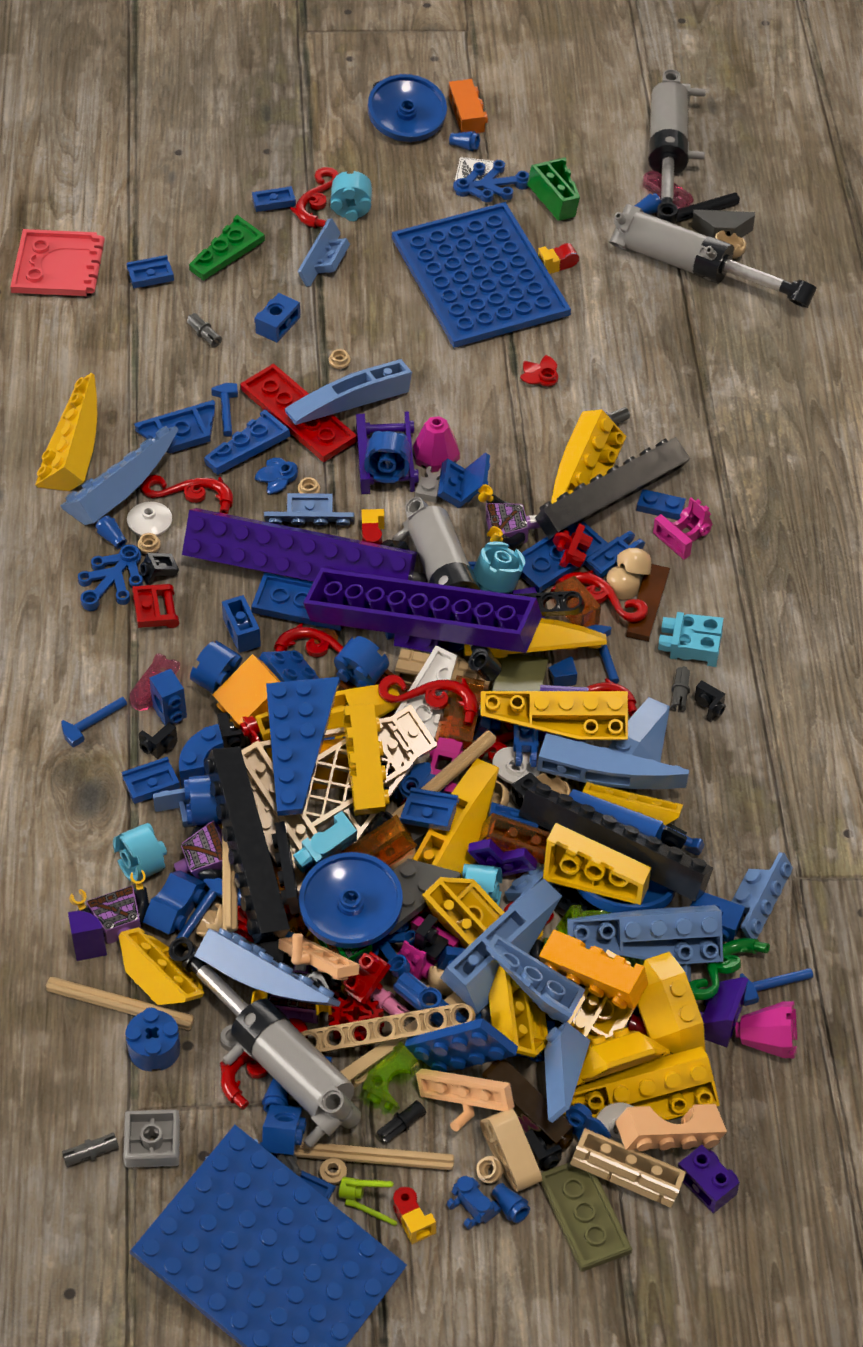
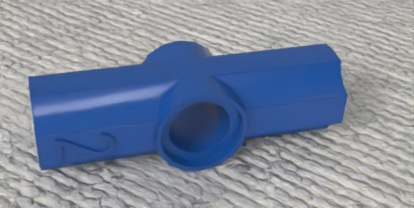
(419, 995)

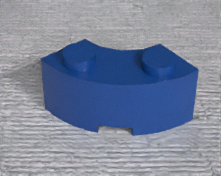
(197, 750)
(174, 902)

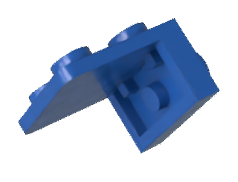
(461, 484)
(288, 665)

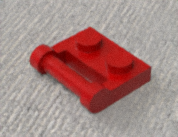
(147, 606)

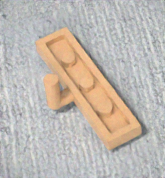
(310, 953)
(465, 1091)

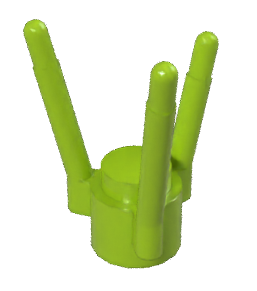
(353, 1189)

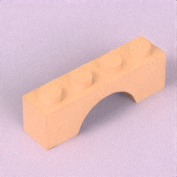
(645, 1130)

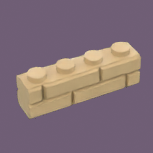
(412, 661)
(628, 1168)

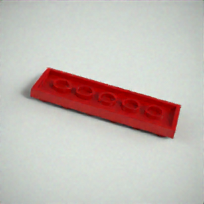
(276, 391)

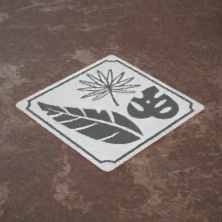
(466, 167)

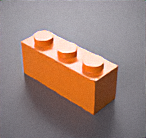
(467, 106)

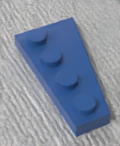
(252, 440)

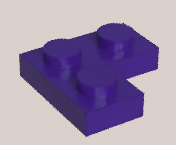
(511, 862)

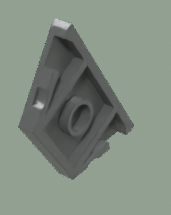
(415, 880)

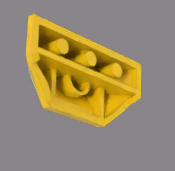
(649, 806)
(462, 907)
(154, 971)
(670, 1006)
(517, 1015)
(599, 1015)
(618, 1053)

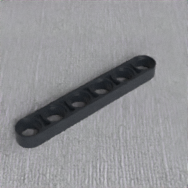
(562, 599)

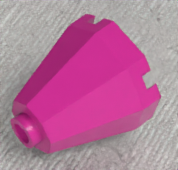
(435, 444)
(770, 1029)

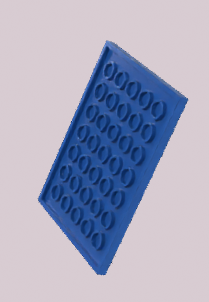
(480, 274)
(266, 1252)

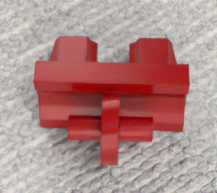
(570, 544)
(371, 972)

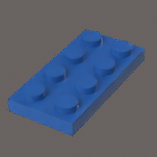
(543, 560)
(284, 599)
(461, 1046)

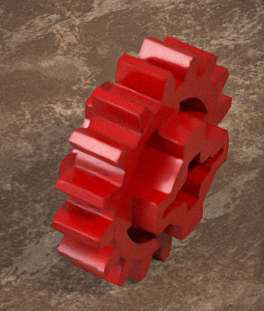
(352, 1011)

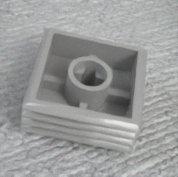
(137, 1132)

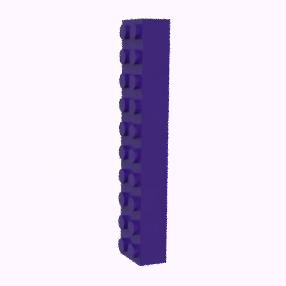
(288, 549)
(423, 610)

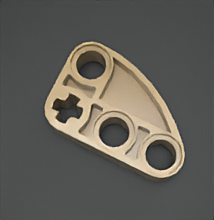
(511, 1147)

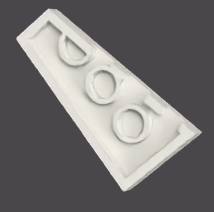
(437, 667)

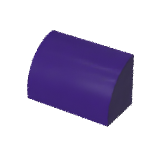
(87, 935)

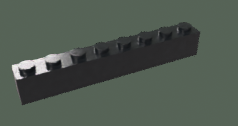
(611, 488)
(246, 845)
(668, 864)

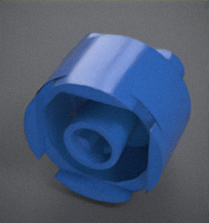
(387, 456)
(360, 662)
(215, 666)
(203, 805)
(153, 1040)

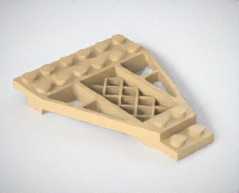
(403, 743)

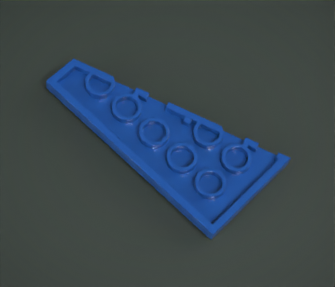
(297, 730)

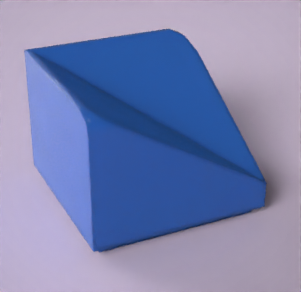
(563, 673)

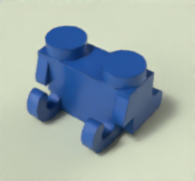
(473, 1201)

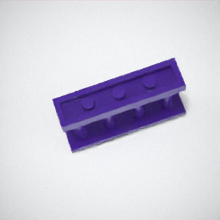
(363, 430)

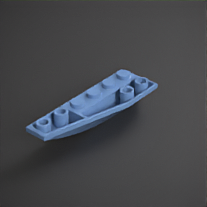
(352, 391)
(119, 481)
(606, 767)
(521, 924)
(689, 933)
(257, 969)

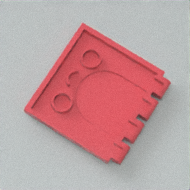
(57, 262)

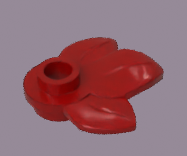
(541, 373)
(250, 728)

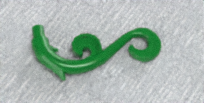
(731, 964)

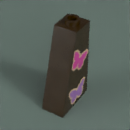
(531, 1106)

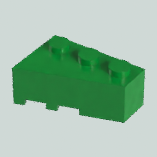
(555, 188)

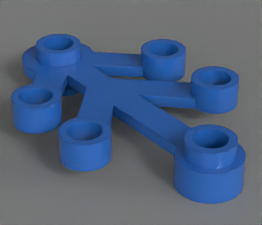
(468, 185)
(128, 556)
(398, 963)

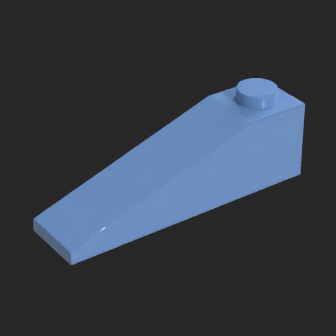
(645, 731)
(545, 986)
(563, 1065)

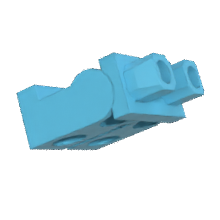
(692, 638)
(326, 843)

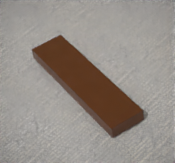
(651, 593)

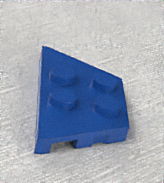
(193, 424)

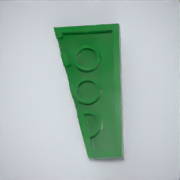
(229, 246)

